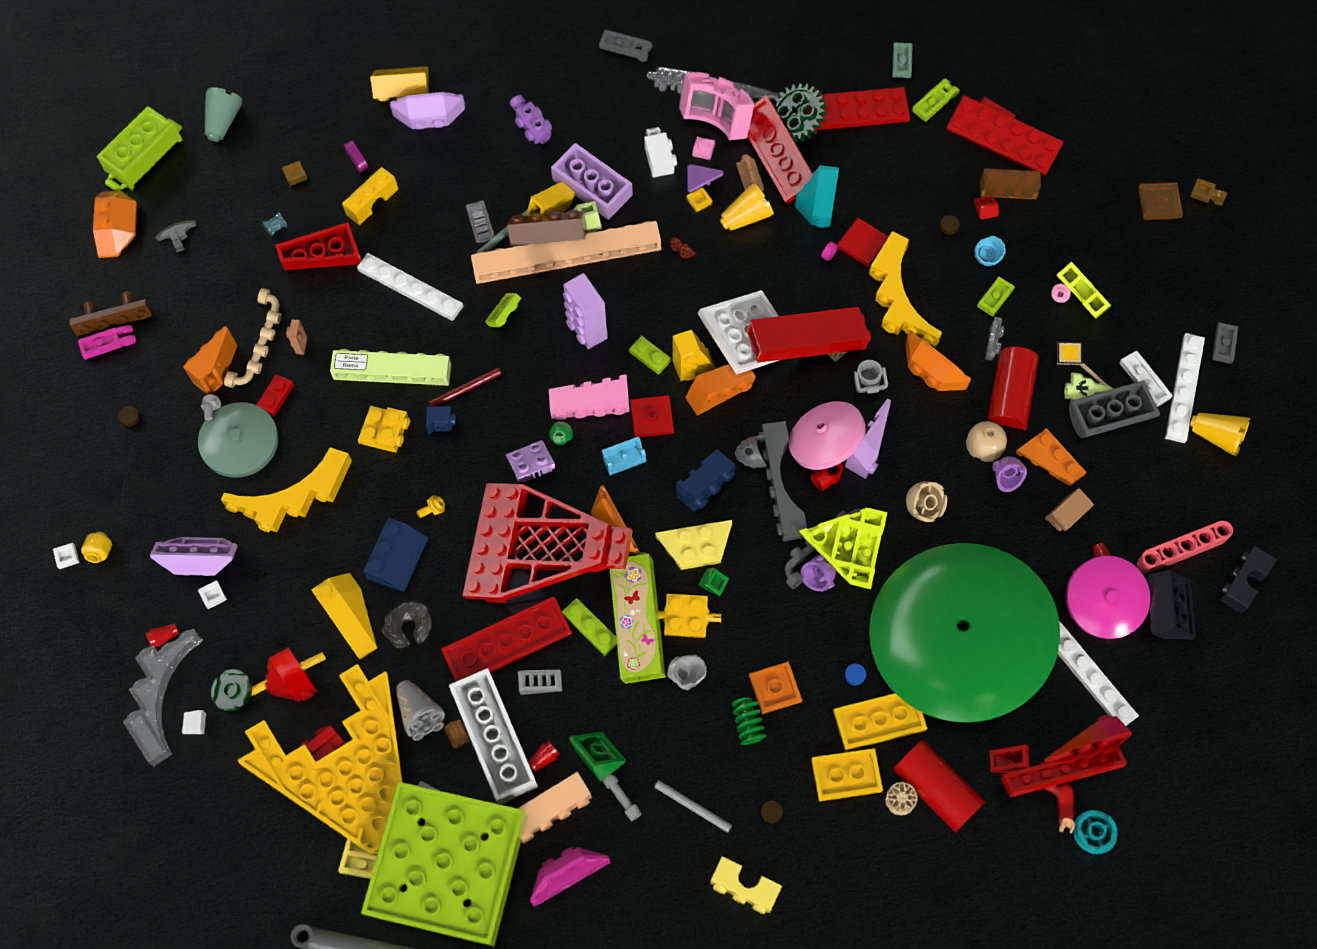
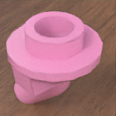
(1061, 293)

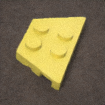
(696, 544)

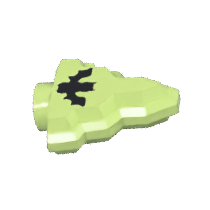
(1082, 387)

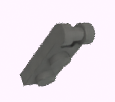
(625, 45)

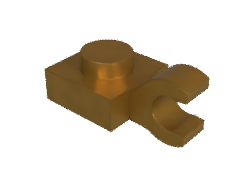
(1205, 191)

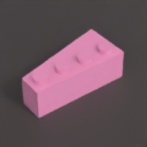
(590, 399)

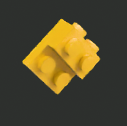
(384, 428)

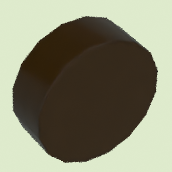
(949, 225)
(129, 416)
(771, 812)

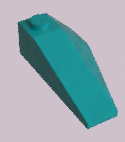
(818, 195)

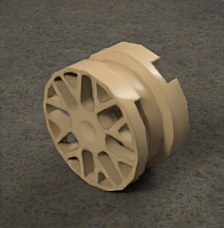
(901, 798)

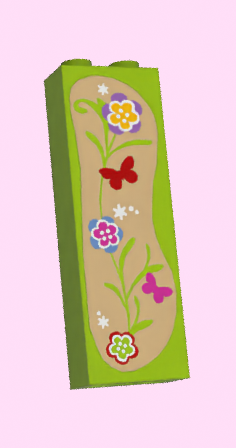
(637, 620)

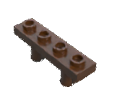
(111, 317)

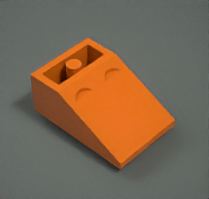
(212, 362)

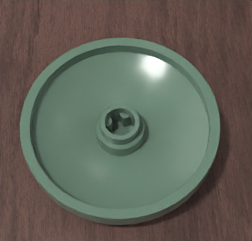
(238, 440)

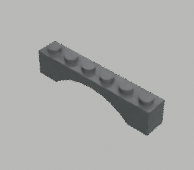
(789, 515)

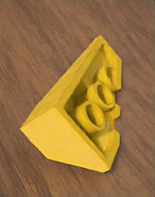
(346, 607)

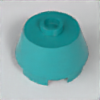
(1095, 832)

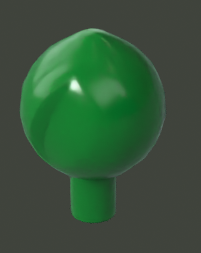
(560, 433)

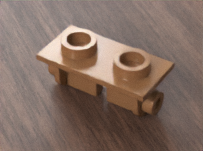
(749, 172)

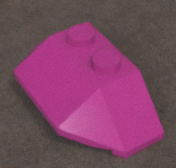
(565, 871)

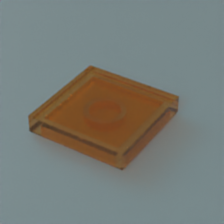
(1160, 201)

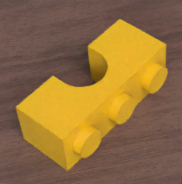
(359, 204)

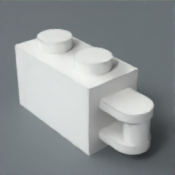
(659, 152)

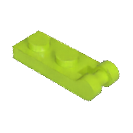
(935, 100)

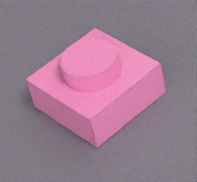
(703, 148)

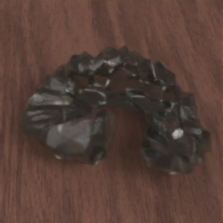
(404, 613)

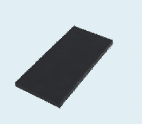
(525, 601)

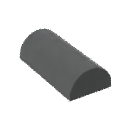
(1112, 409)

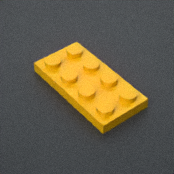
(877, 721)

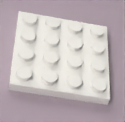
(729, 326)

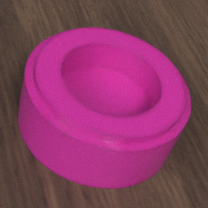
(829, 251)

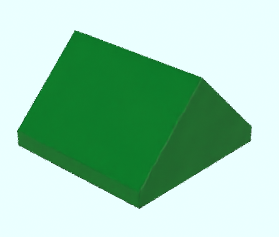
(597, 753)

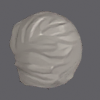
(687, 671)

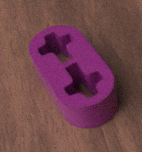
(356, 156)

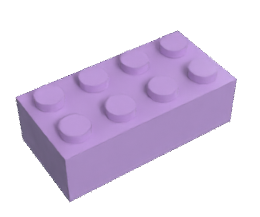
(592, 180)
(585, 311)

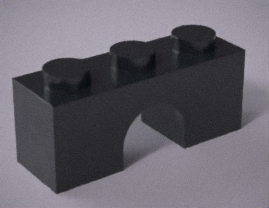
(1238, 592)

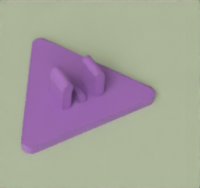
(700, 176)

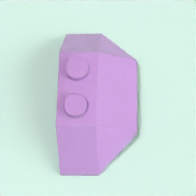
(428, 109)
(194, 555)

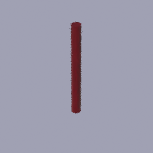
(464, 388)

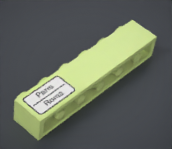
(390, 367)

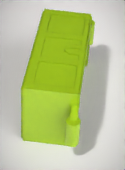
(138, 148)

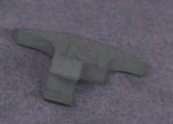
(176, 233)

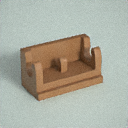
(1069, 510)

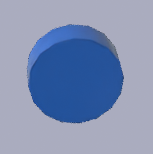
(855, 674)

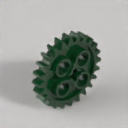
(799, 111)

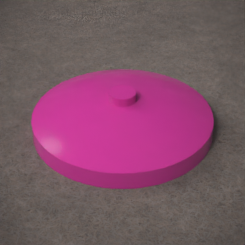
(1108, 597)

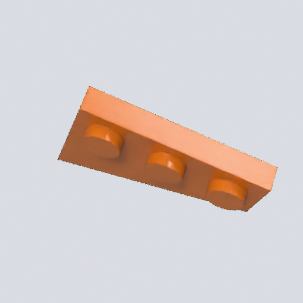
(1052, 456)

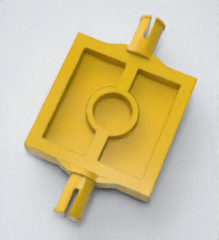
(687, 616)

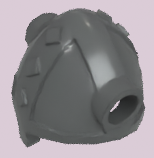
(749, 453)

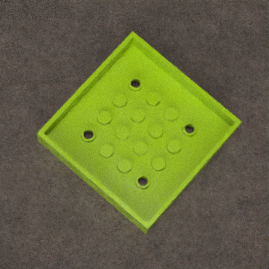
(445, 863)

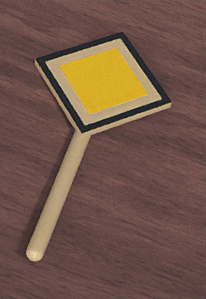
(1072, 354)

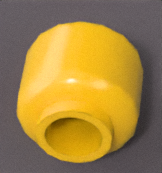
(96, 547)

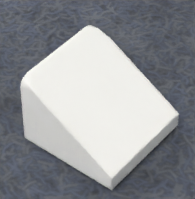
(194, 722)

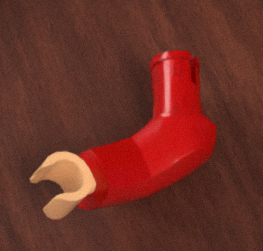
(1065, 805)

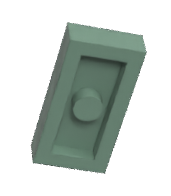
(902, 60)

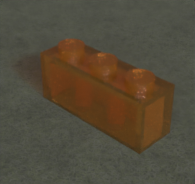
(1010, 183)

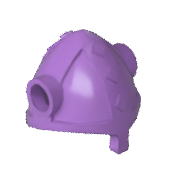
(1007, 473)
(818, 574)

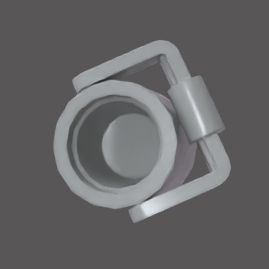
(869, 376)

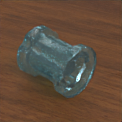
(274, 224)

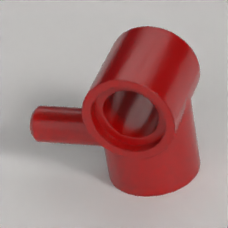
(823, 479)

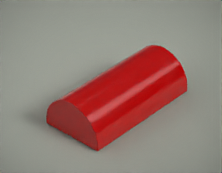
(1013, 387)
(939, 785)

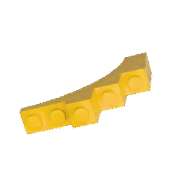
(892, 294)
(296, 500)

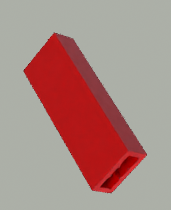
(808, 334)

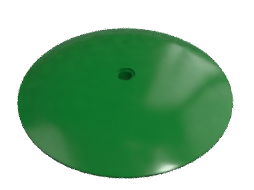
(972, 671)

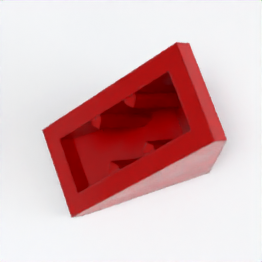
(1009, 759)

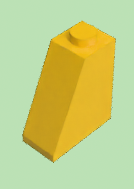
(552, 199)

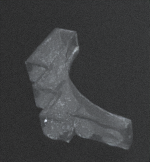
(158, 666)

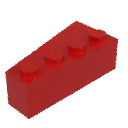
(320, 249)

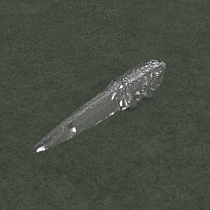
(676, 77)

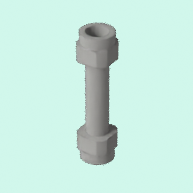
(631, 810)

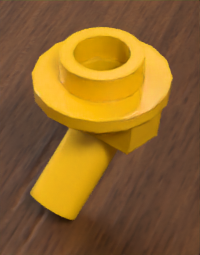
(435, 505)

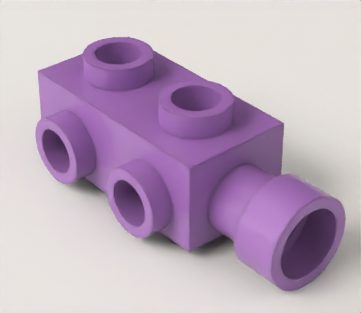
(528, 117)

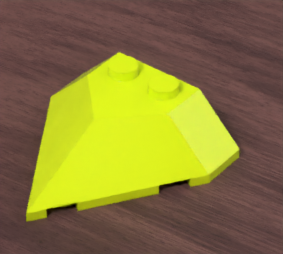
(850, 544)

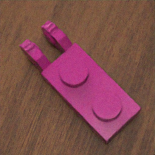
(106, 341)

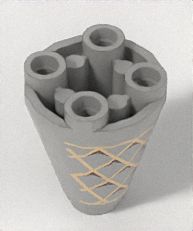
(418, 710)

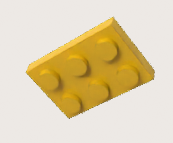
(846, 774)

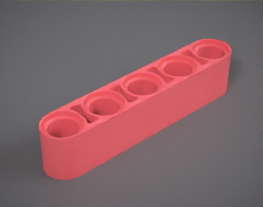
(1191, 540)

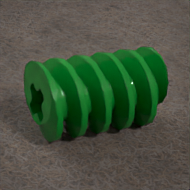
(748, 721)

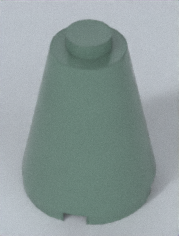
(219, 112)

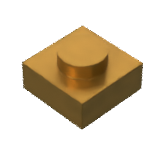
(294, 173)

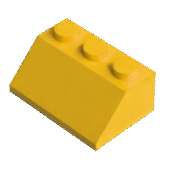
(399, 82)

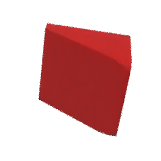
(986, 207)

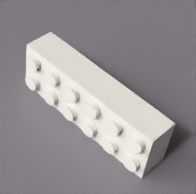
(493, 737)

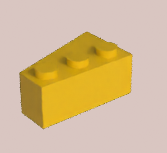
(690, 356)

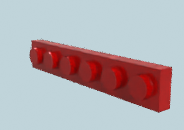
(1063, 770)

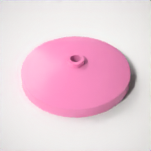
(827, 435)

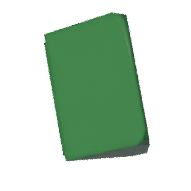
(713, 581)

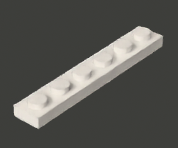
(410, 287)
(1184, 388)
(1093, 678)

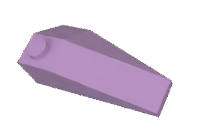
(865, 457)

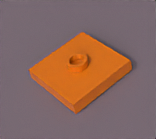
(775, 687)

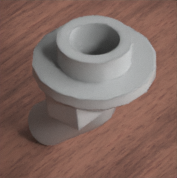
(210, 404)

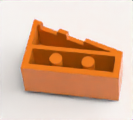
(716, 387)

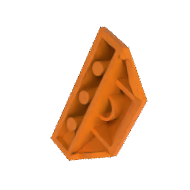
(113, 222)
(933, 366)
(606, 511)

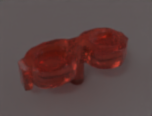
(685, 252)

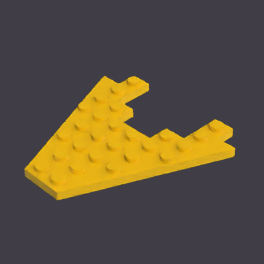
(352, 784)

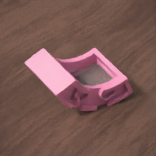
(717, 104)

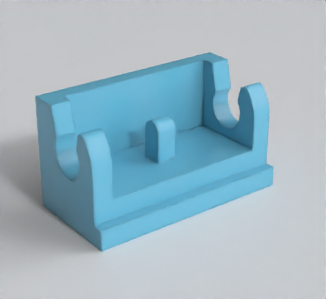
(624, 456)

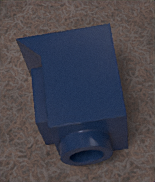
(440, 419)

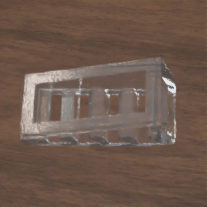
(478, 210)

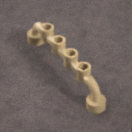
(260, 349)

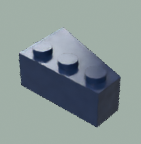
(705, 480)

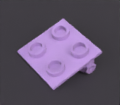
(530, 460)

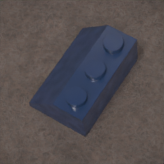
(395, 555)

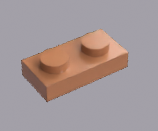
(297, 336)

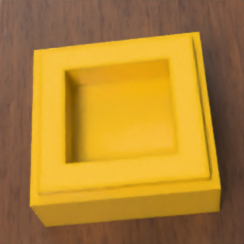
(699, 199)

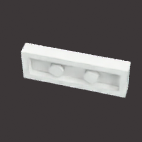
(1139, 371)

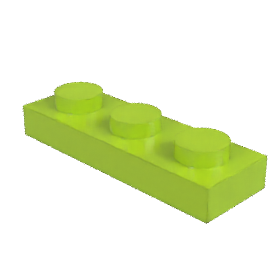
(590, 627)

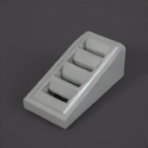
(531, 674)

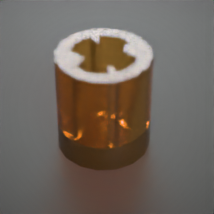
(456, 733)

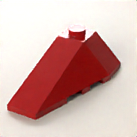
(288, 677)
(1101, 734)

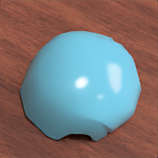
(989, 251)

